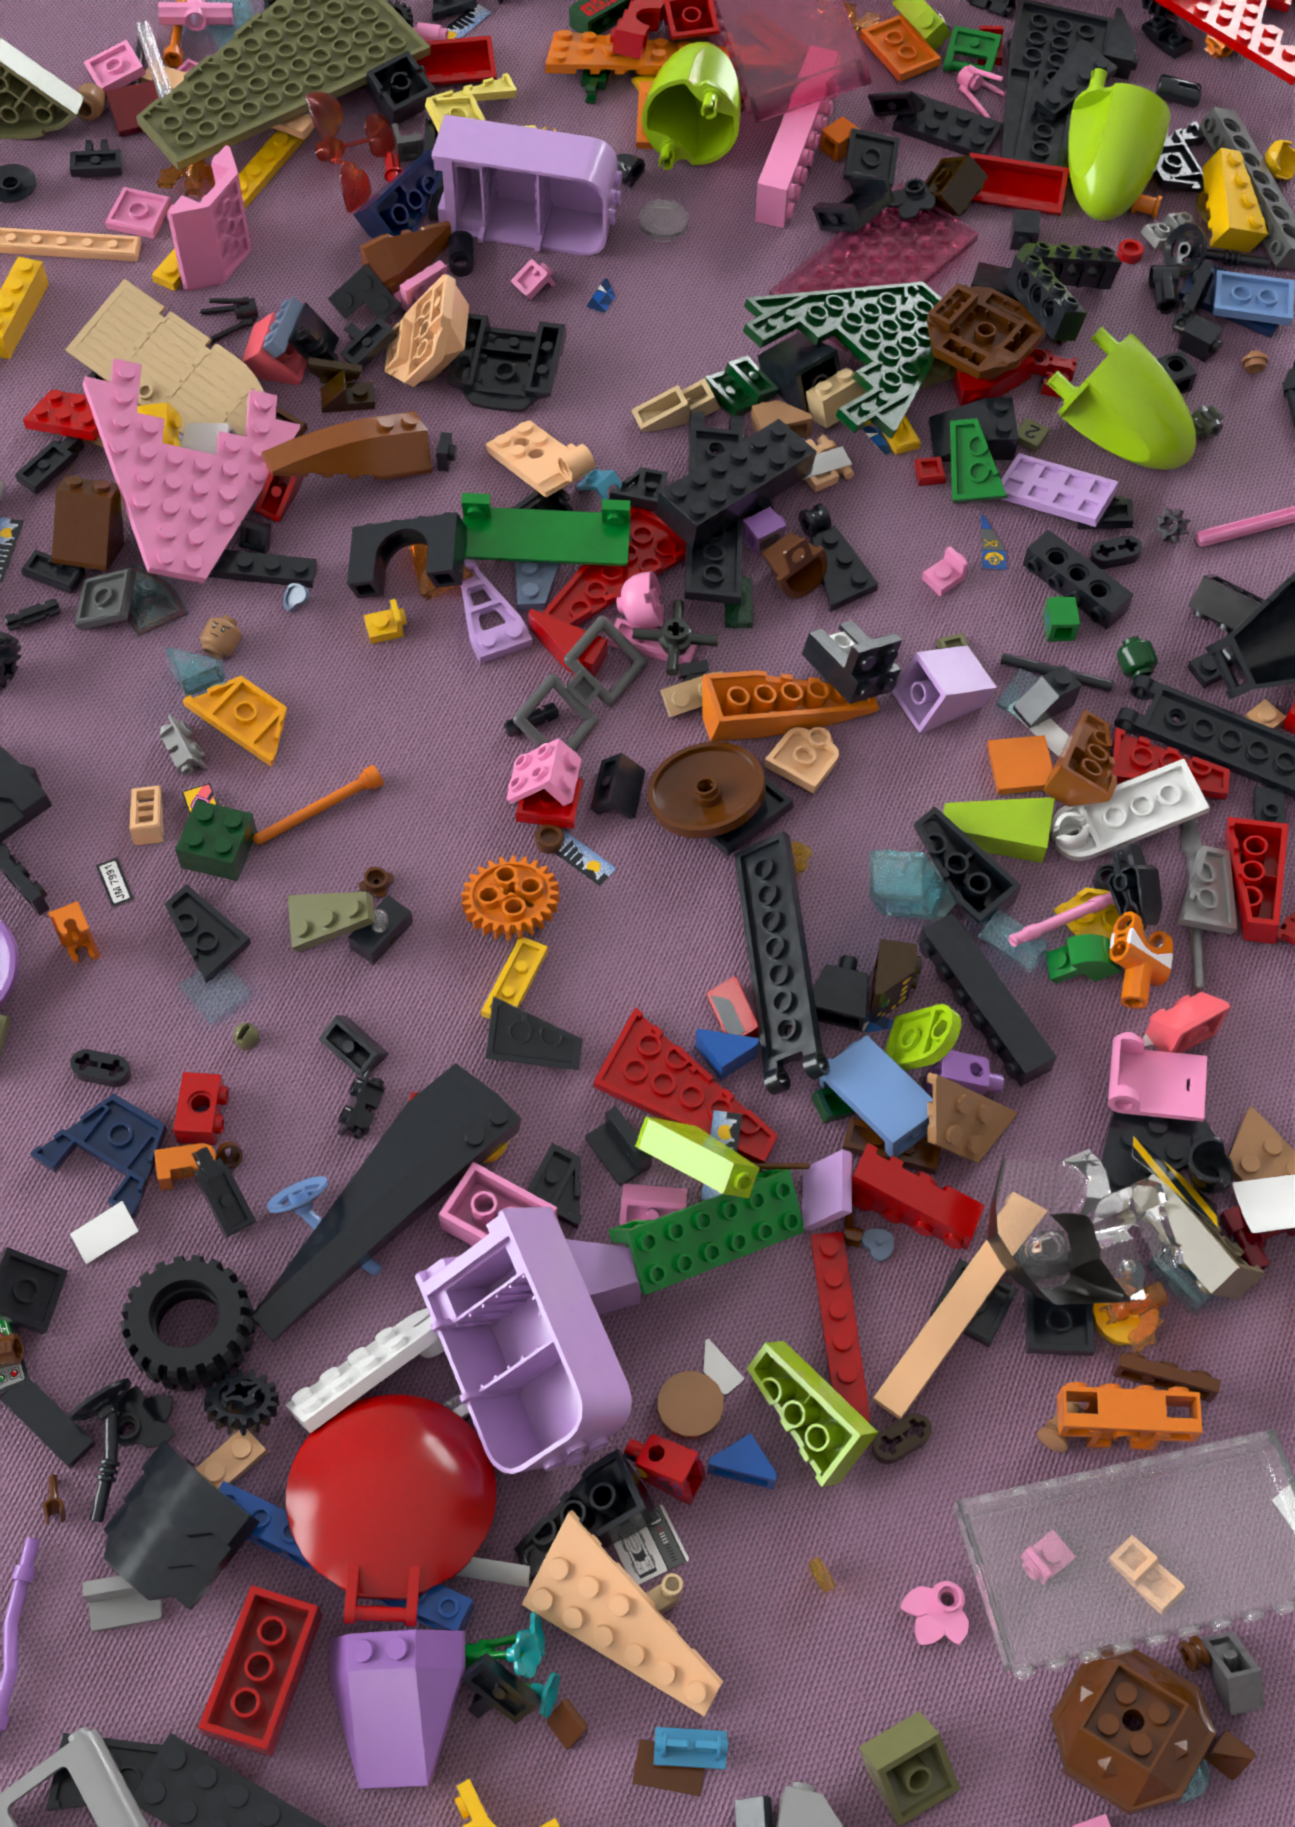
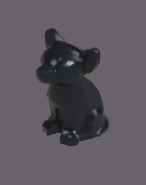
(631, 168)

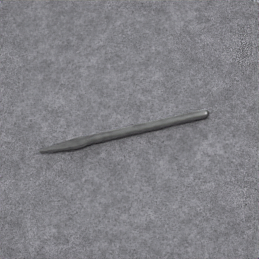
(1190, 845)

